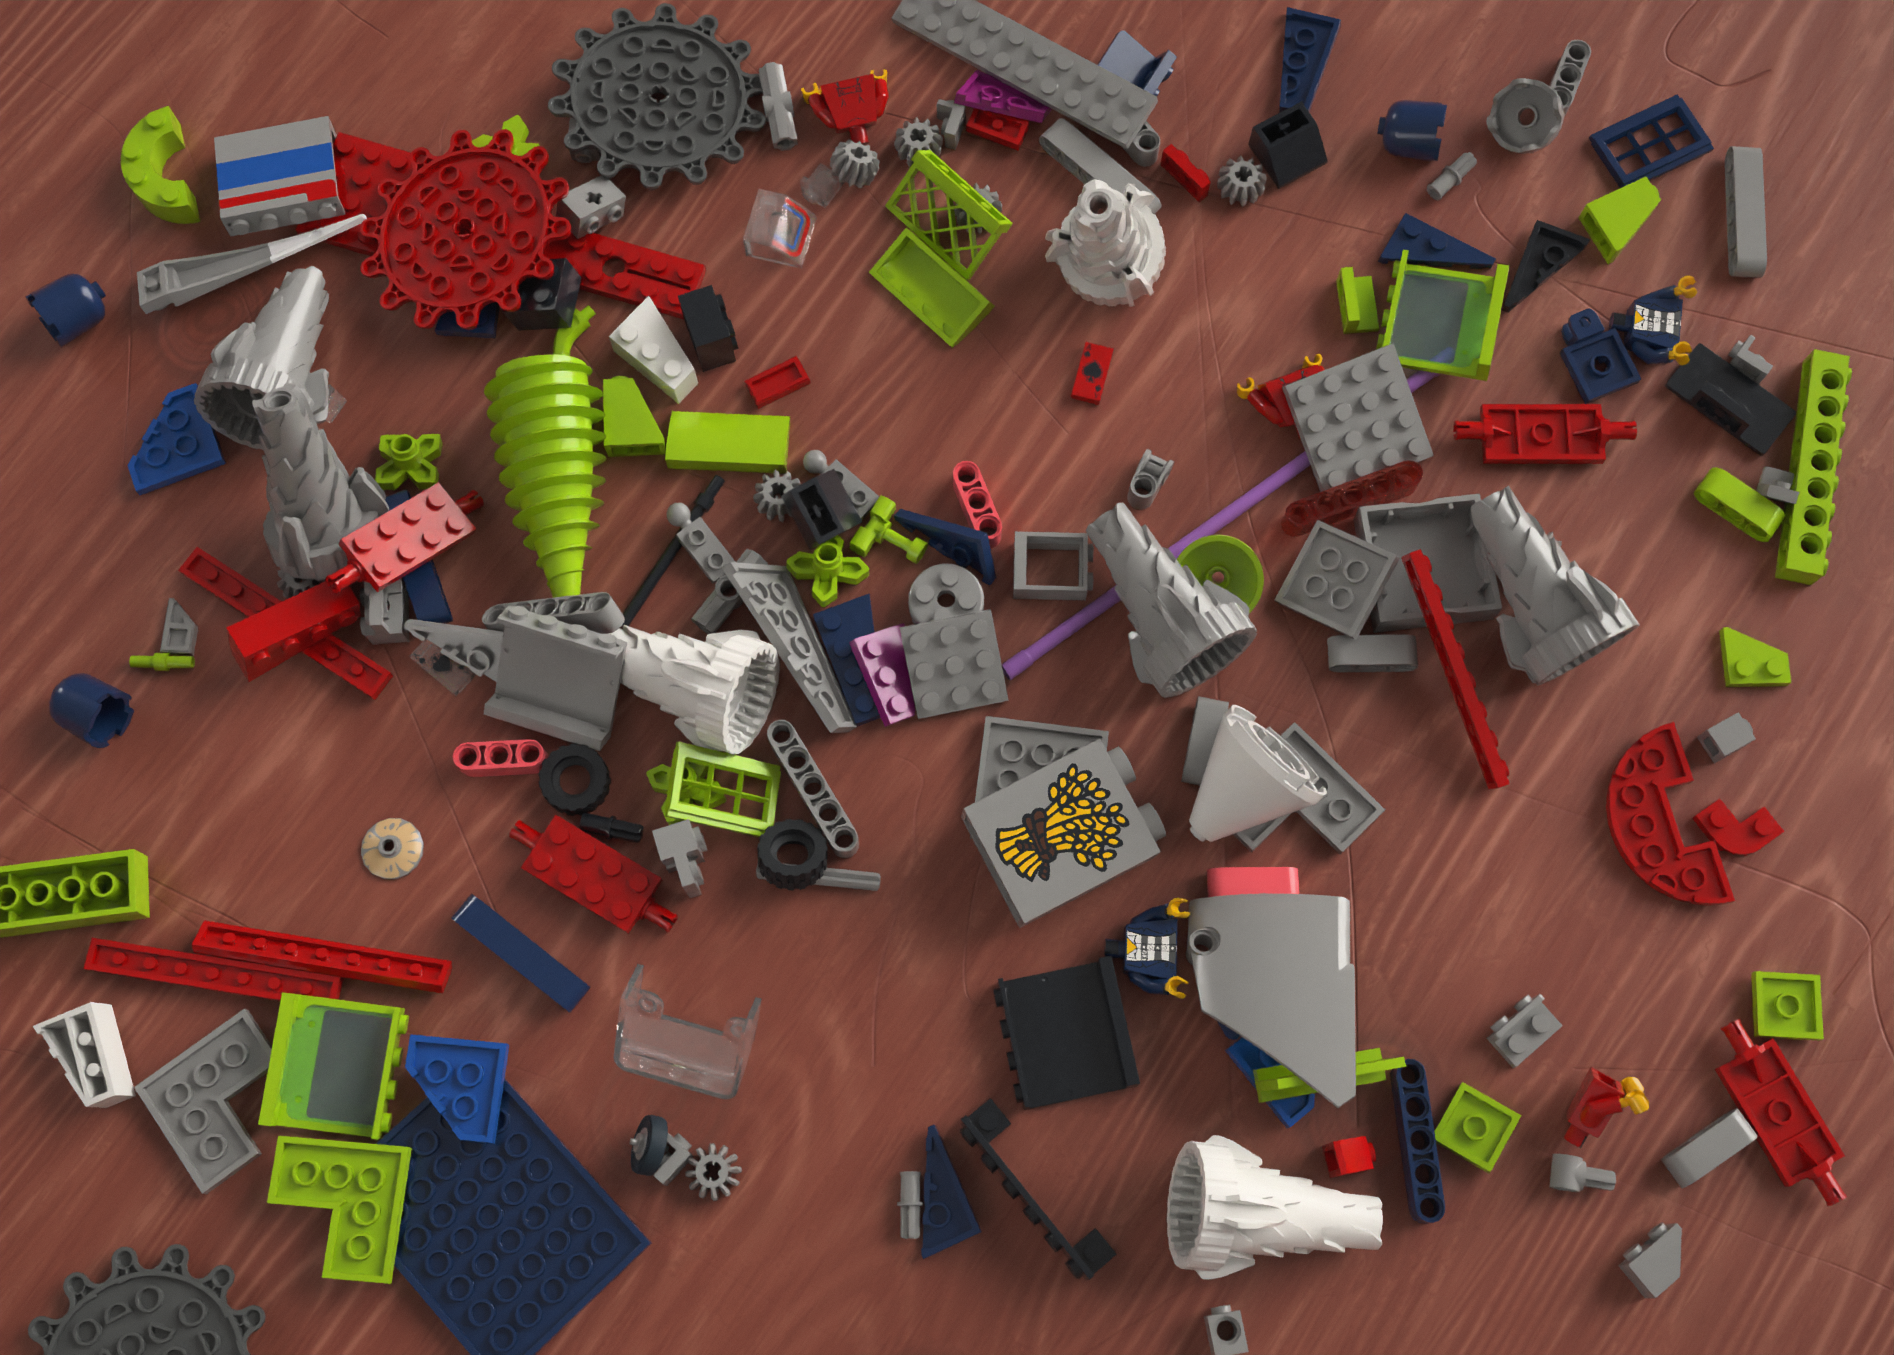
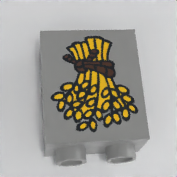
(1063, 831)

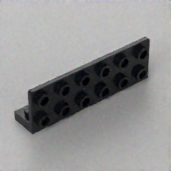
(1084, 1257)

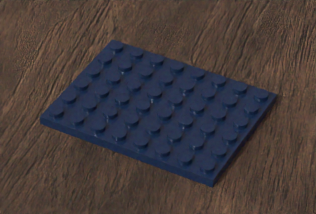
(507, 1231)

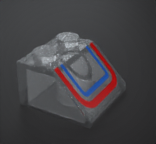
(778, 229)

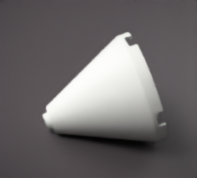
(1250, 779)

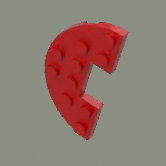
(1646, 827)

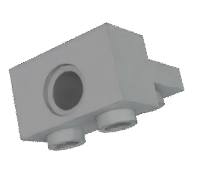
(379, 623)
(681, 850)

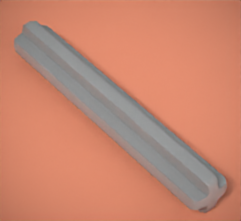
(844, 878)

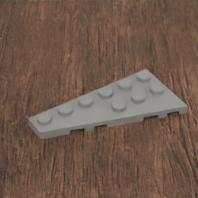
(785, 621)

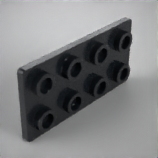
(1731, 399)

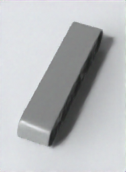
(1087, 160)
(1745, 212)
(592, 610)
(811, 774)

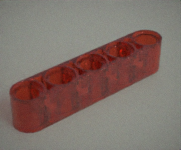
(1361, 488)

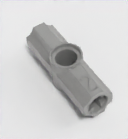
(778, 106)
(719, 607)

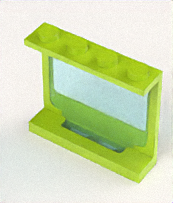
(1443, 318)
(333, 1066)

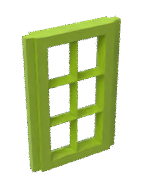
(726, 762)

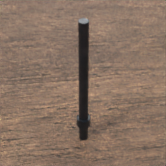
(703, 504)

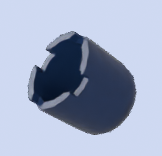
(1412, 129)
(68, 307)
(90, 709)

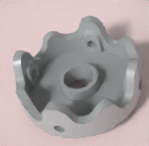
(1511, 102)
(944, 580)

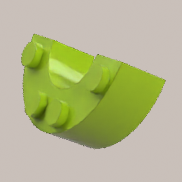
(142, 164)

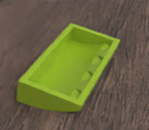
(931, 288)
(727, 442)

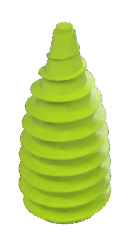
(549, 458)

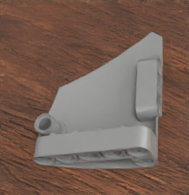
(1281, 980)

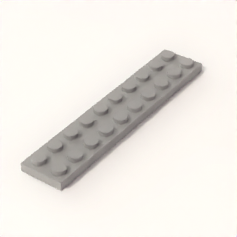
(1031, 65)

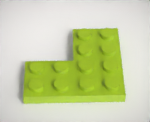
(361, 1186)

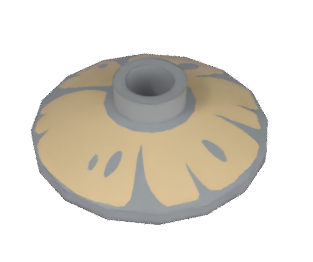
(402, 858)

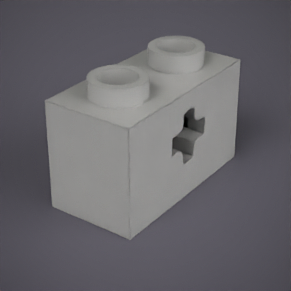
(592, 206)

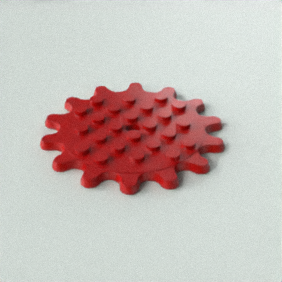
(423, 223)

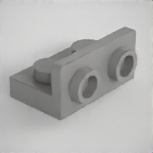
(1524, 1030)

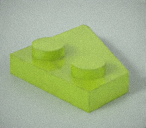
(1752, 661)

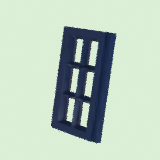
(1640, 120)

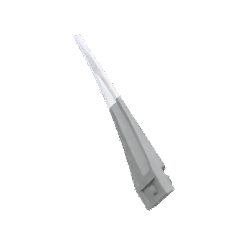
(192, 277)

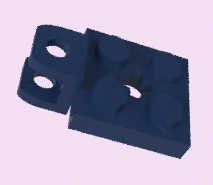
(1589, 343)

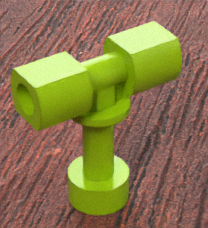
(879, 529)

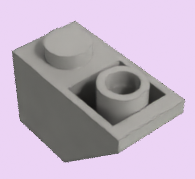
(1656, 1262)

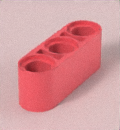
(976, 491)
(487, 752)
(1252, 880)

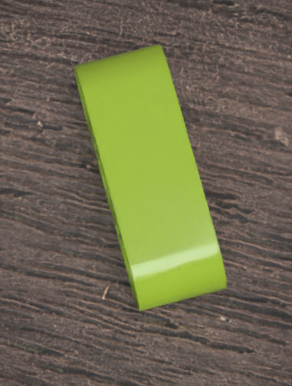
(1739, 504)

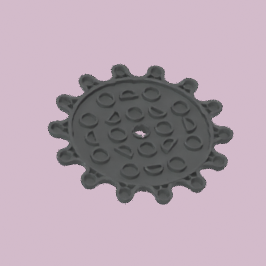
(637, 59)
(149, 1312)

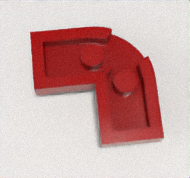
(1735, 837)

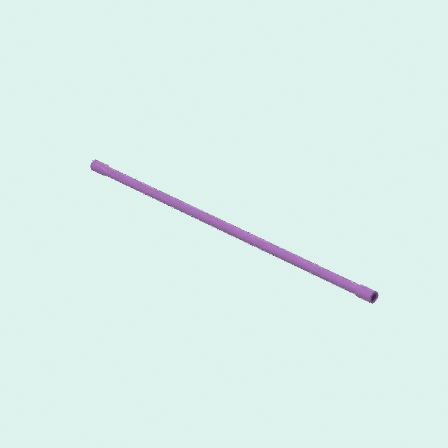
(1027, 657)

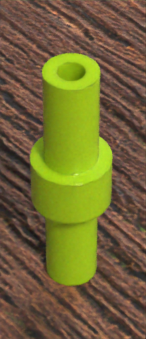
(161, 661)

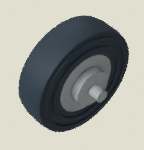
(649, 1145)

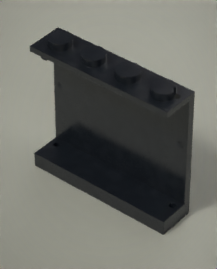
(1066, 1034)

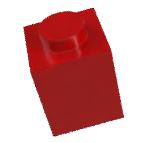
(1349, 1156)

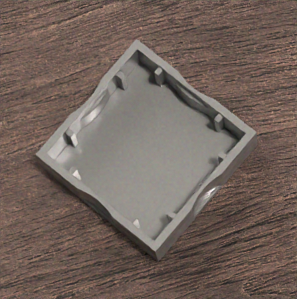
(1457, 557)

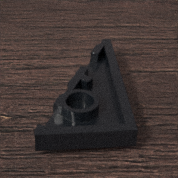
(1544, 255)

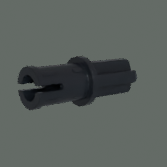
(611, 827)

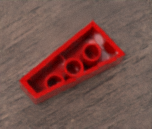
(290, 627)

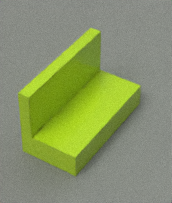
(1356, 302)

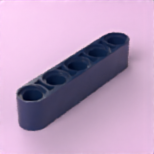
(424, 583)
(520, 952)
(1411, 1157)

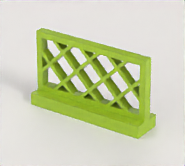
(963, 195)
(1280, 1083)

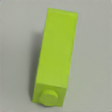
(1619, 216)
(628, 421)

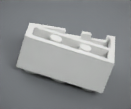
(654, 351)
(91, 1053)

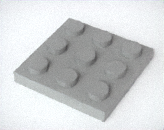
(1337, 579)
(954, 663)

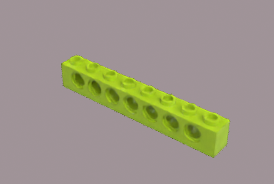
(1792, 561)

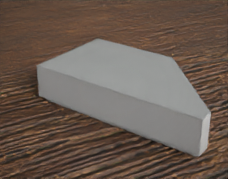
(179, 631)

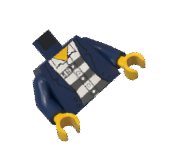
(1654, 324)
(1151, 949)

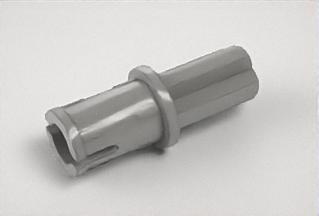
(1451, 176)
(910, 1205)

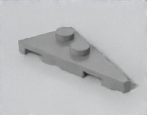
(468, 646)

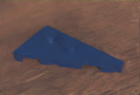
(1431, 247)
(954, 541)
(947, 1210)

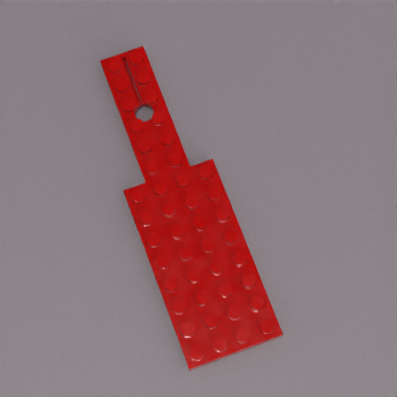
(364, 164)

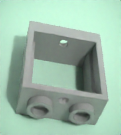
(1052, 541)

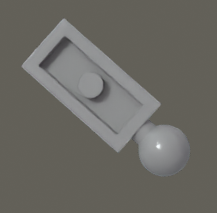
(859, 493)
(699, 542)

